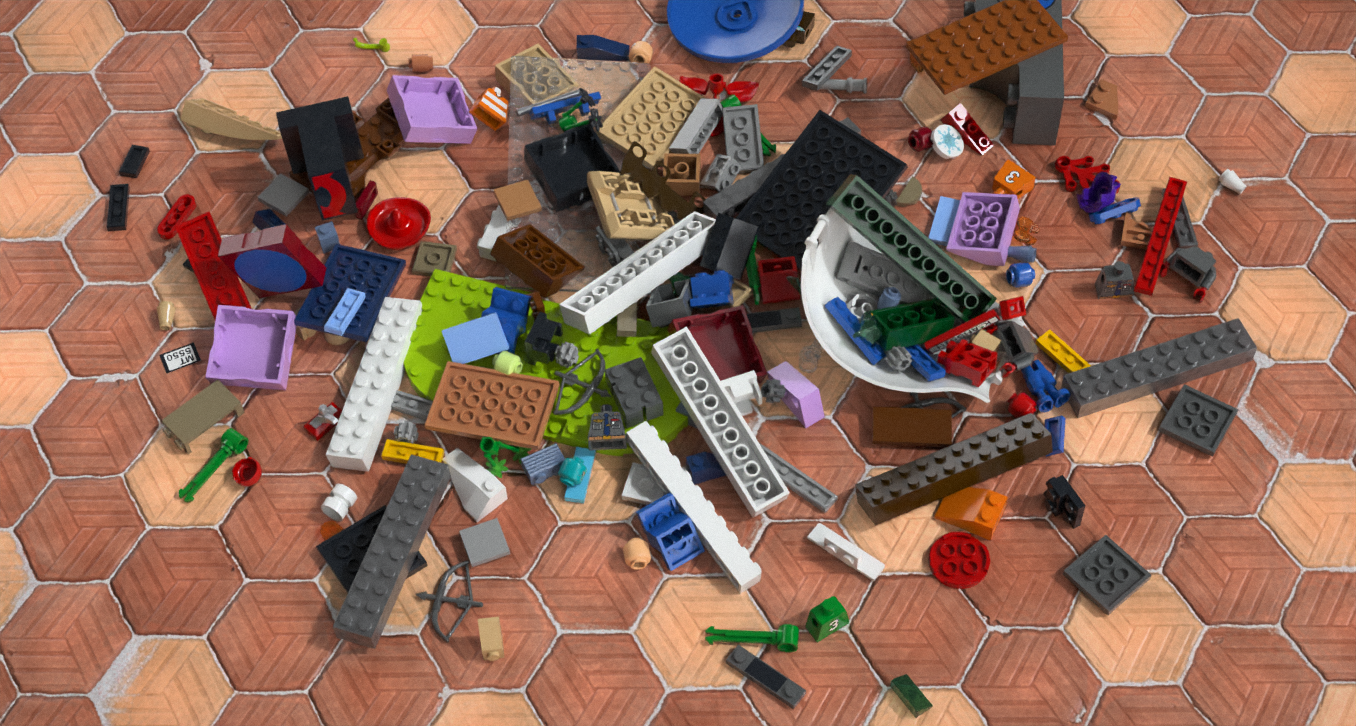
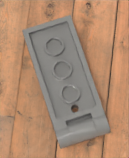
(877, 274)

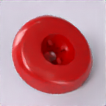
(398, 222)

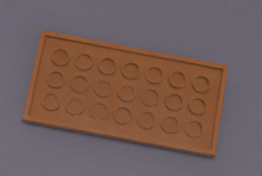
(985, 43)

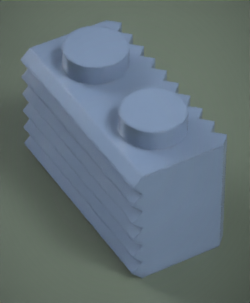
(542, 464)

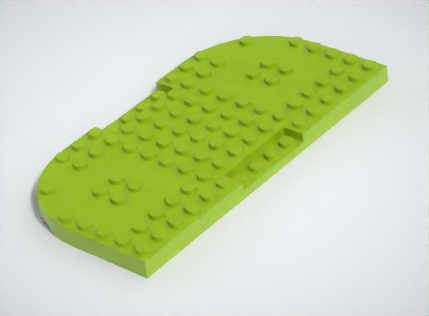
(459, 299)

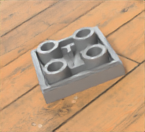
(283, 194)
(484, 542)

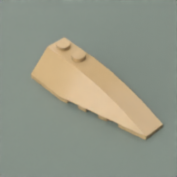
(224, 121)

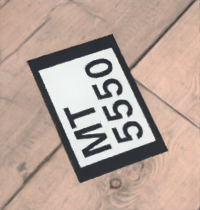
(180, 357)

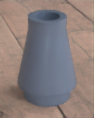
(1022, 253)

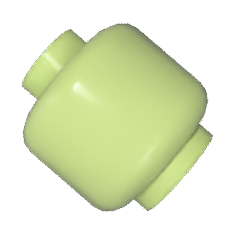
(507, 363)

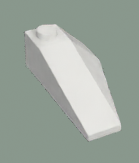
(475, 485)

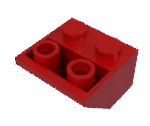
(773, 279)

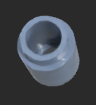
(889, 298)

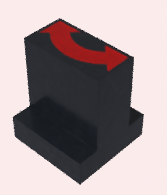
(322, 141)

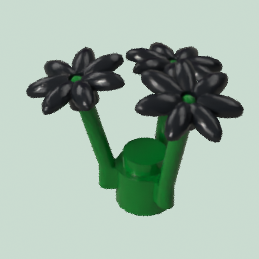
(569, 122)

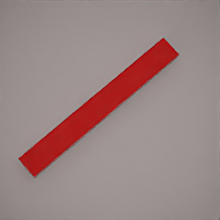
(1160, 236)

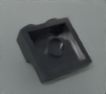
(1063, 500)

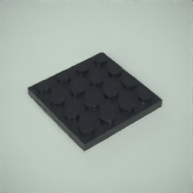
(348, 548)

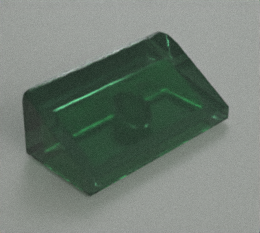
(910, 695)

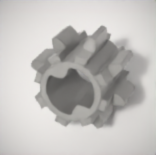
(566, 354)
(898, 358)
(406, 432)

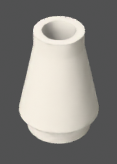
(1232, 181)

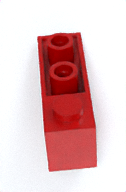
(969, 130)

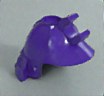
(1100, 194)

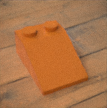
(973, 510)

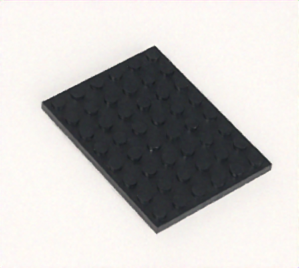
(808, 177)

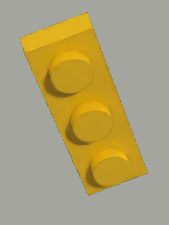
(1061, 352)
(401, 451)

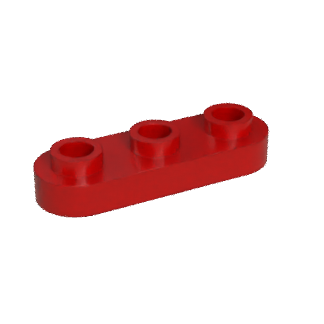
(179, 210)

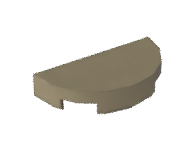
(910, 194)

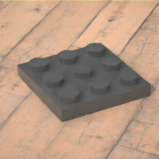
(1198, 420)
(1107, 574)

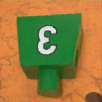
(829, 616)

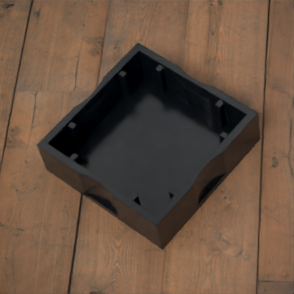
(563, 164)

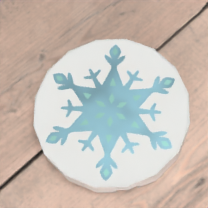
(947, 141)

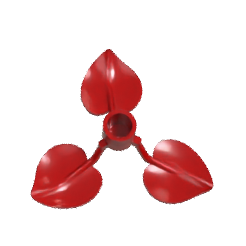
(741, 89)

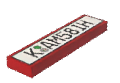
(962, 331)

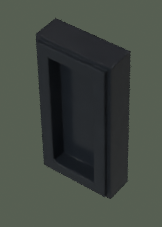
(134, 161)

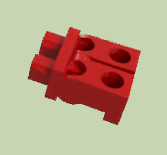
(968, 361)

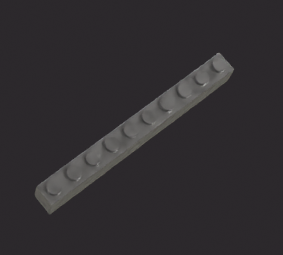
(734, 198)

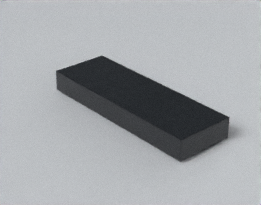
(118, 207)

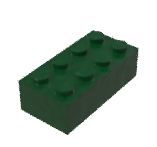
(912, 323)

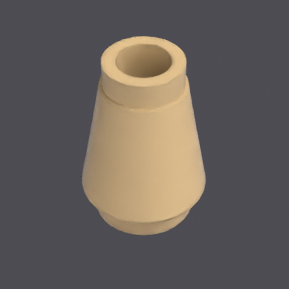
(165, 314)

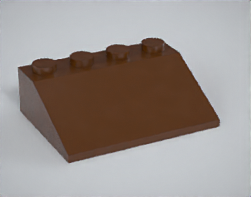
(536, 260)

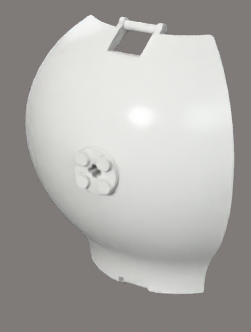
(821, 285)

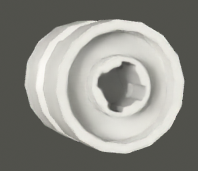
(339, 501)

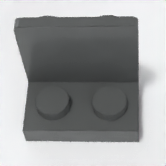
(615, 248)

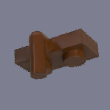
(536, 304)

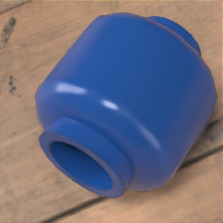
(1020, 275)

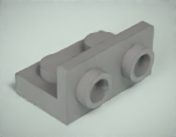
(721, 173)

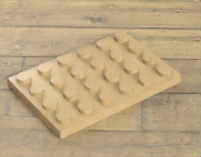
(650, 116)

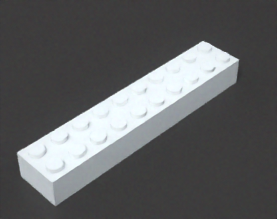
(638, 274)
(374, 386)
(720, 422)

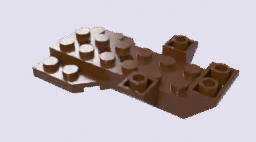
(379, 141)

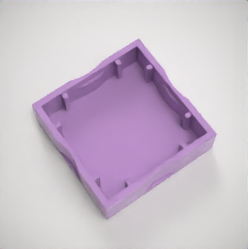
(431, 109)
(252, 347)

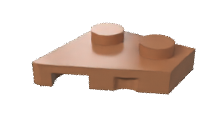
(1104, 99)
(1135, 233)

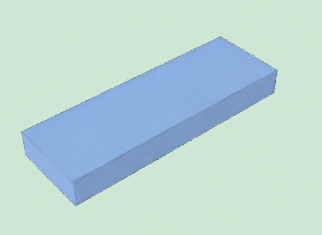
(344, 312)

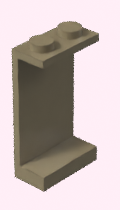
(200, 414)

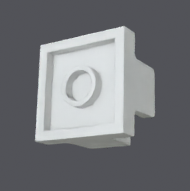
(742, 389)

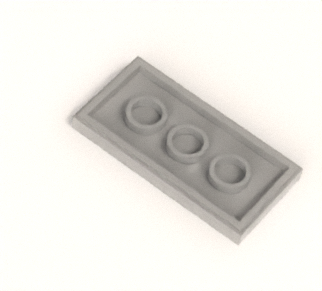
(743, 136)

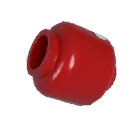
(1021, 405)

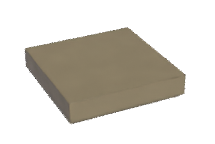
(434, 256)

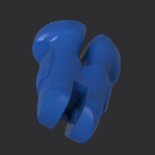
(1041, 380)

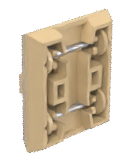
(625, 207)

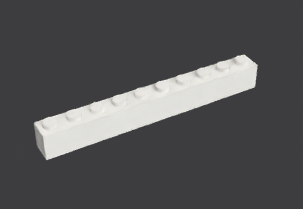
(709, 526)

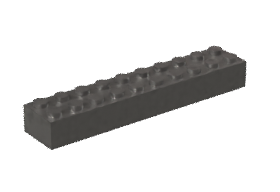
(1159, 367)
(392, 552)

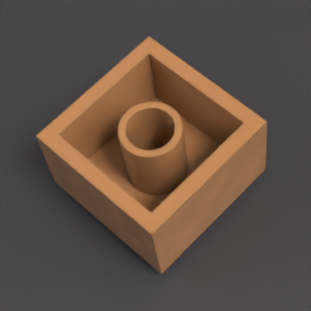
(684, 173)

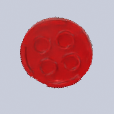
(959, 560)

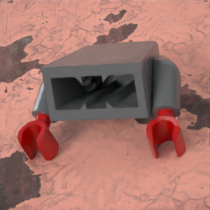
(1194, 266)
(1017, 344)

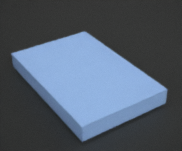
(944, 220)
(475, 339)

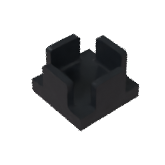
(539, 339)

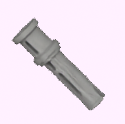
(849, 85)

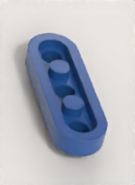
(1115, 210)

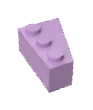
(800, 394)

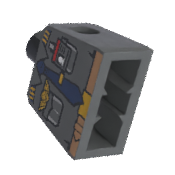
(1115, 281)
(606, 430)

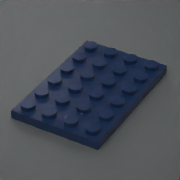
(357, 270)

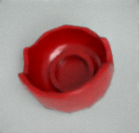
(247, 472)

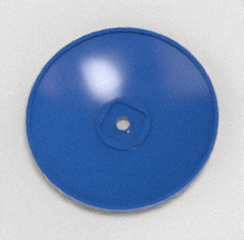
(714, 35)

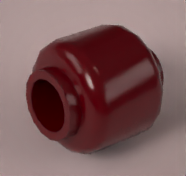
(920, 139)

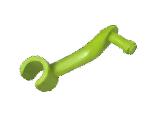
(383, 45)

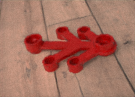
(1068, 166)

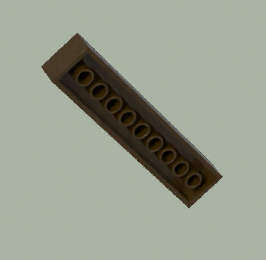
(953, 468)

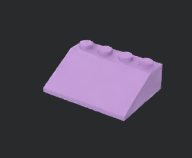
(984, 227)

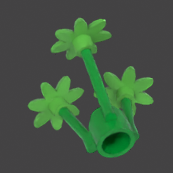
(492, 447)

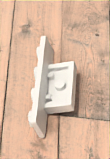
(846, 551)

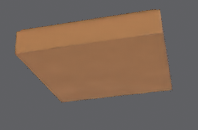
(517, 200)

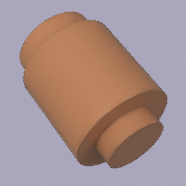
(420, 62)

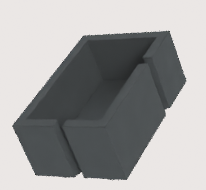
(664, 307)
(634, 390)

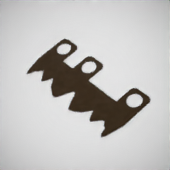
(654, 184)

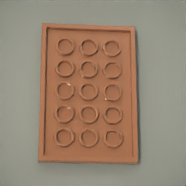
(492, 404)

